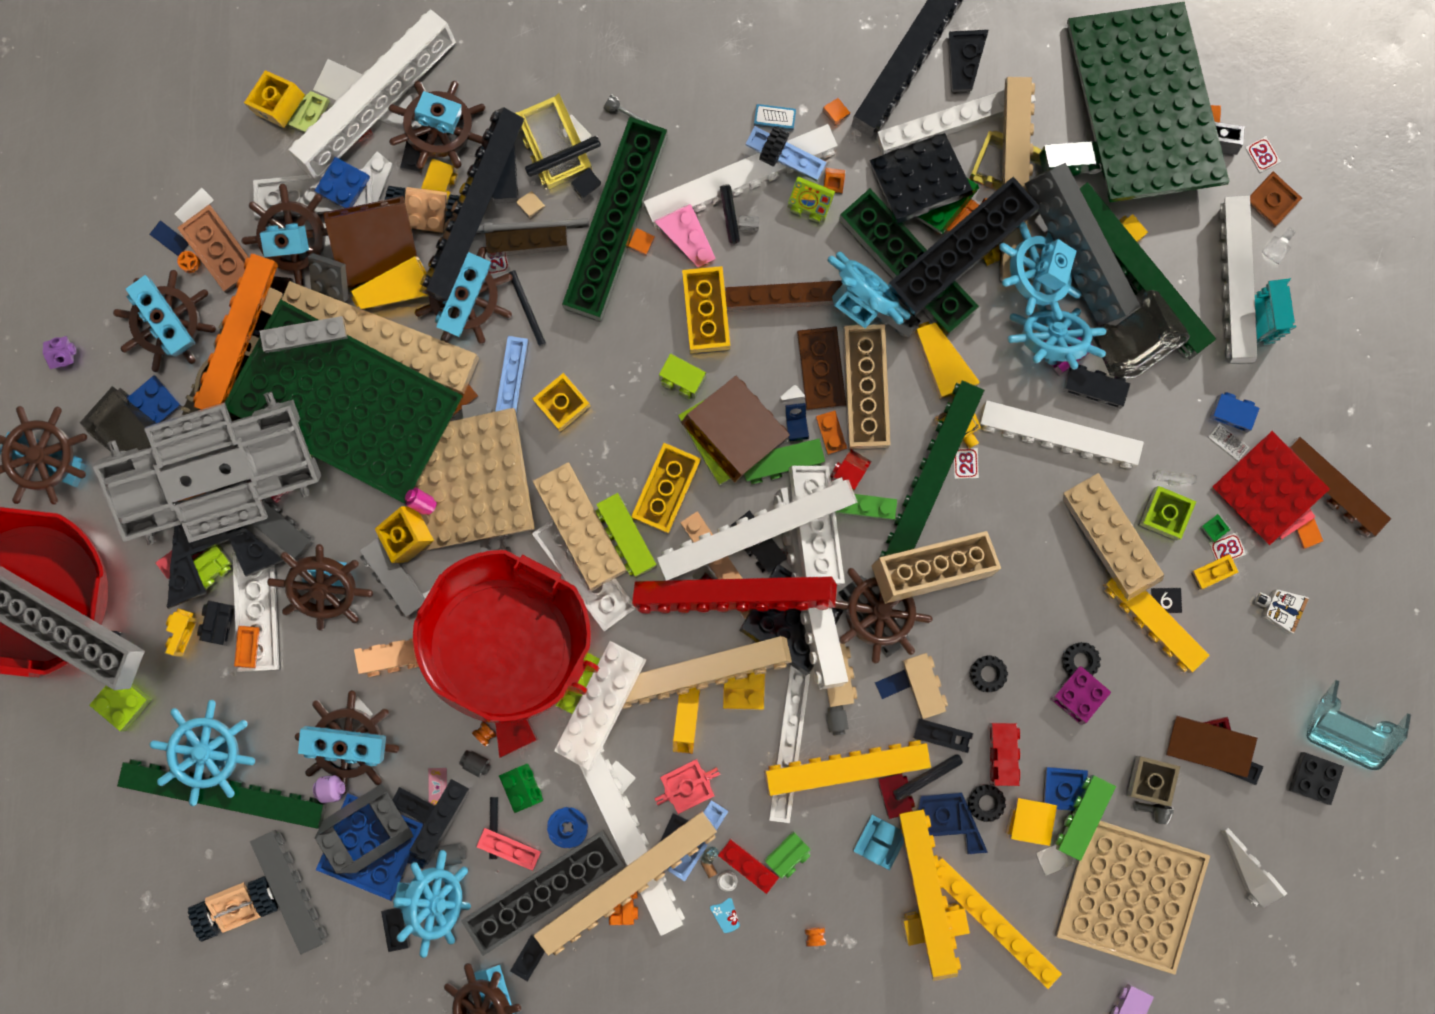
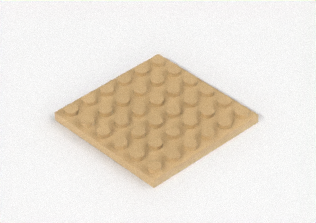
(477, 481)
(1133, 897)

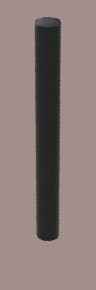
(527, 309)

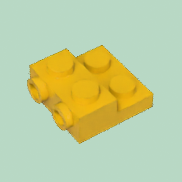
(182, 626)
(745, 692)

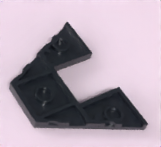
(184, 578)

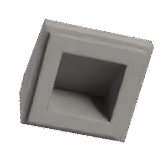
(748, 223)

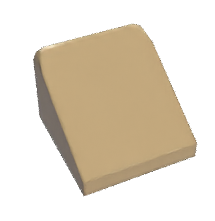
(530, 204)

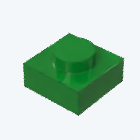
(1215, 528)

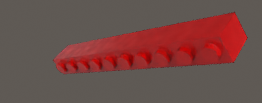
(735, 594)

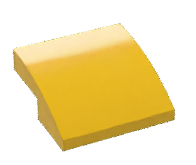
(1033, 821)

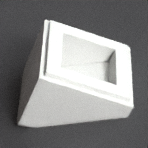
(792, 394)

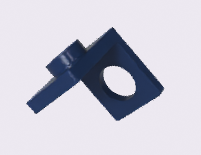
(797, 423)

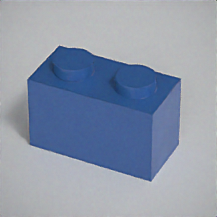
(1234, 412)

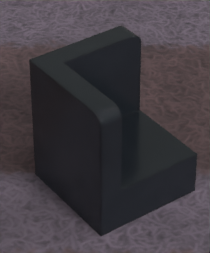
(585, 184)

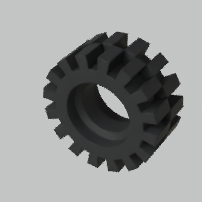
(774, 146)
(1089, 650)
(1000, 668)
(996, 812)

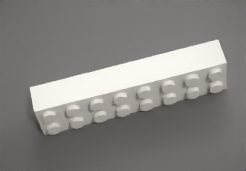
(1239, 279)

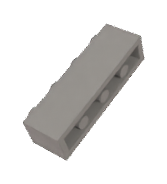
(303, 334)
(394, 578)

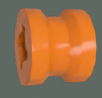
(185, 259)
(484, 733)
(815, 936)

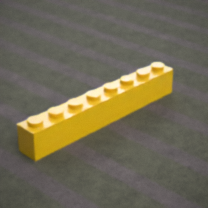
(847, 768)
(928, 895)
(997, 925)

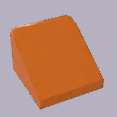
(836, 111)
(834, 179)

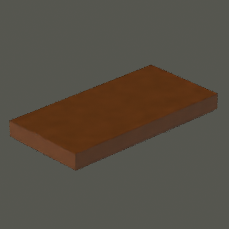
(821, 368)
(1212, 746)

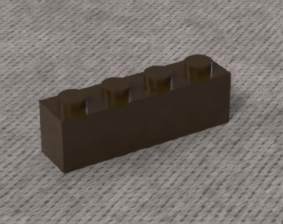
(527, 241)

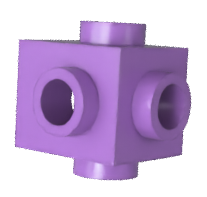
(59, 352)

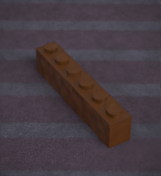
(781, 295)
(1342, 493)

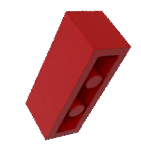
(748, 866)

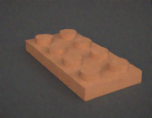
(215, 247)

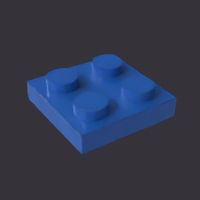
(342, 183)
(154, 400)
(1063, 786)

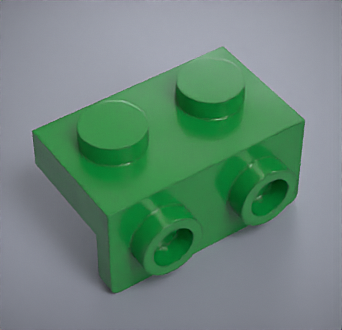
(521, 788)

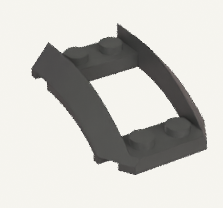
(387, 815)

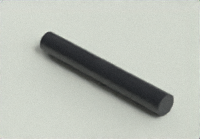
(493, 819)

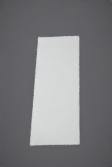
(337, 79)

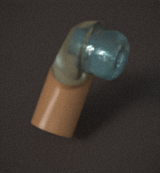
(707, 860)

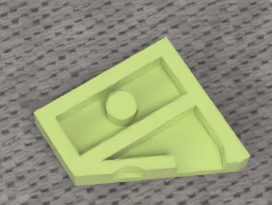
(308, 111)

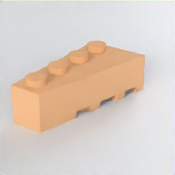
(386, 657)

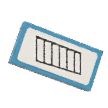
(775, 116)

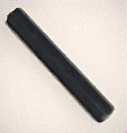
(562, 156)
(927, 777)

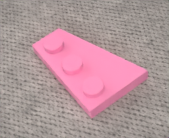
(687, 234)

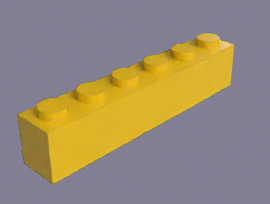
(1161, 627)

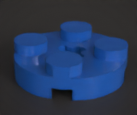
(567, 839)

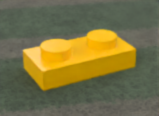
(1215, 571)

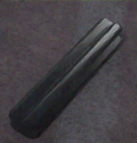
(729, 213)

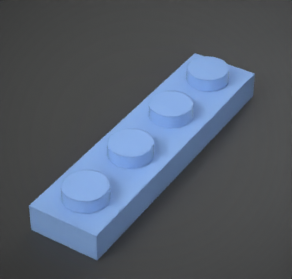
(790, 156)
(512, 373)
(715, 814)

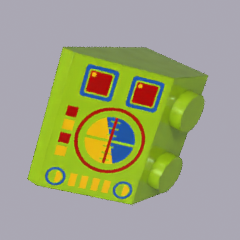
(810, 200)

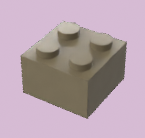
(1153, 781)

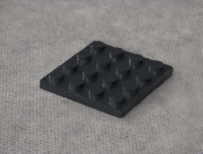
(921, 177)
(788, 624)

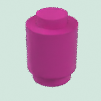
(420, 501)

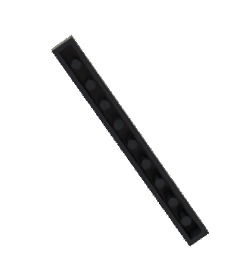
(471, 205)

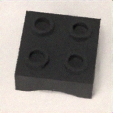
(1316, 778)

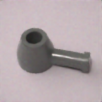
(1161, 813)

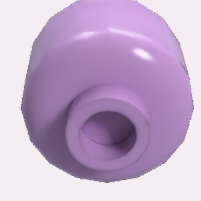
(328, 789)

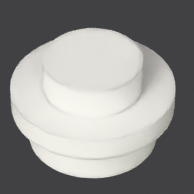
(727, 881)

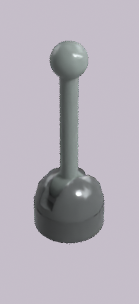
(613, 104)

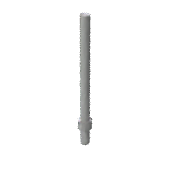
(490, 228)

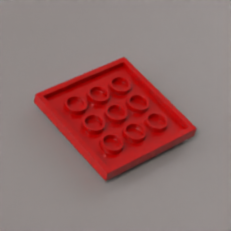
(1271, 488)

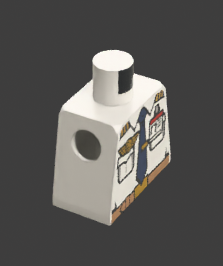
(1282, 609)

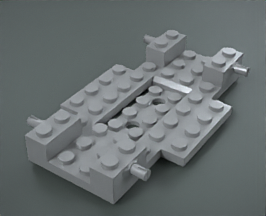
(268, 453)

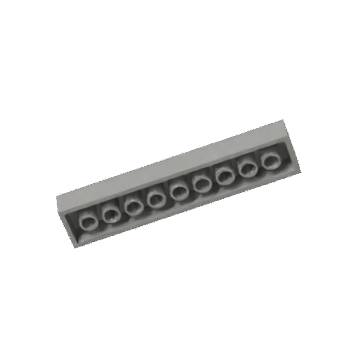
(67, 633)

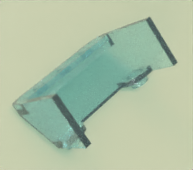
(1353, 738)

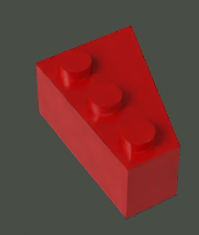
(851, 469)
(514, 736)
(1004, 754)

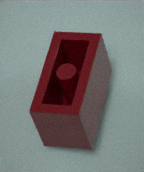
(892, 806)

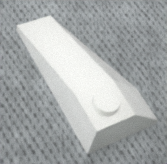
(1259, 884)

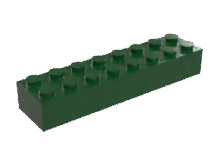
(896, 249)

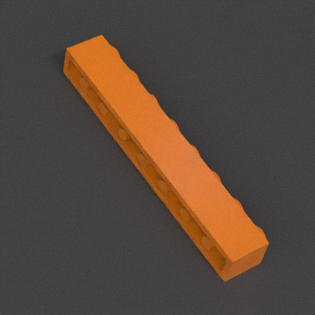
(236, 332)

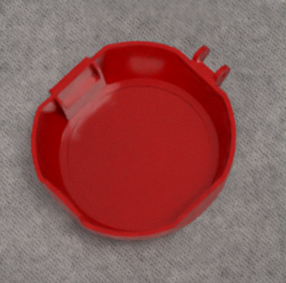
(59, 561)
(502, 637)

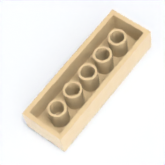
(866, 387)
(579, 526)
(1113, 536)
(936, 567)

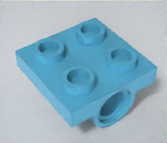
(880, 842)

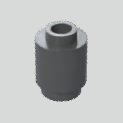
(837, 720)
(475, 763)
(454, 855)

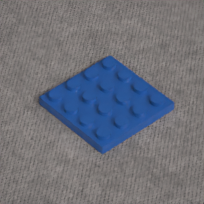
(360, 835)

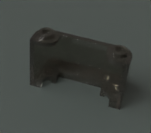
(1142, 337)
(117, 420)

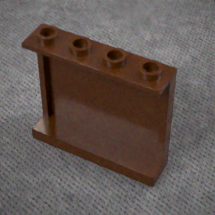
(370, 238)
(735, 428)

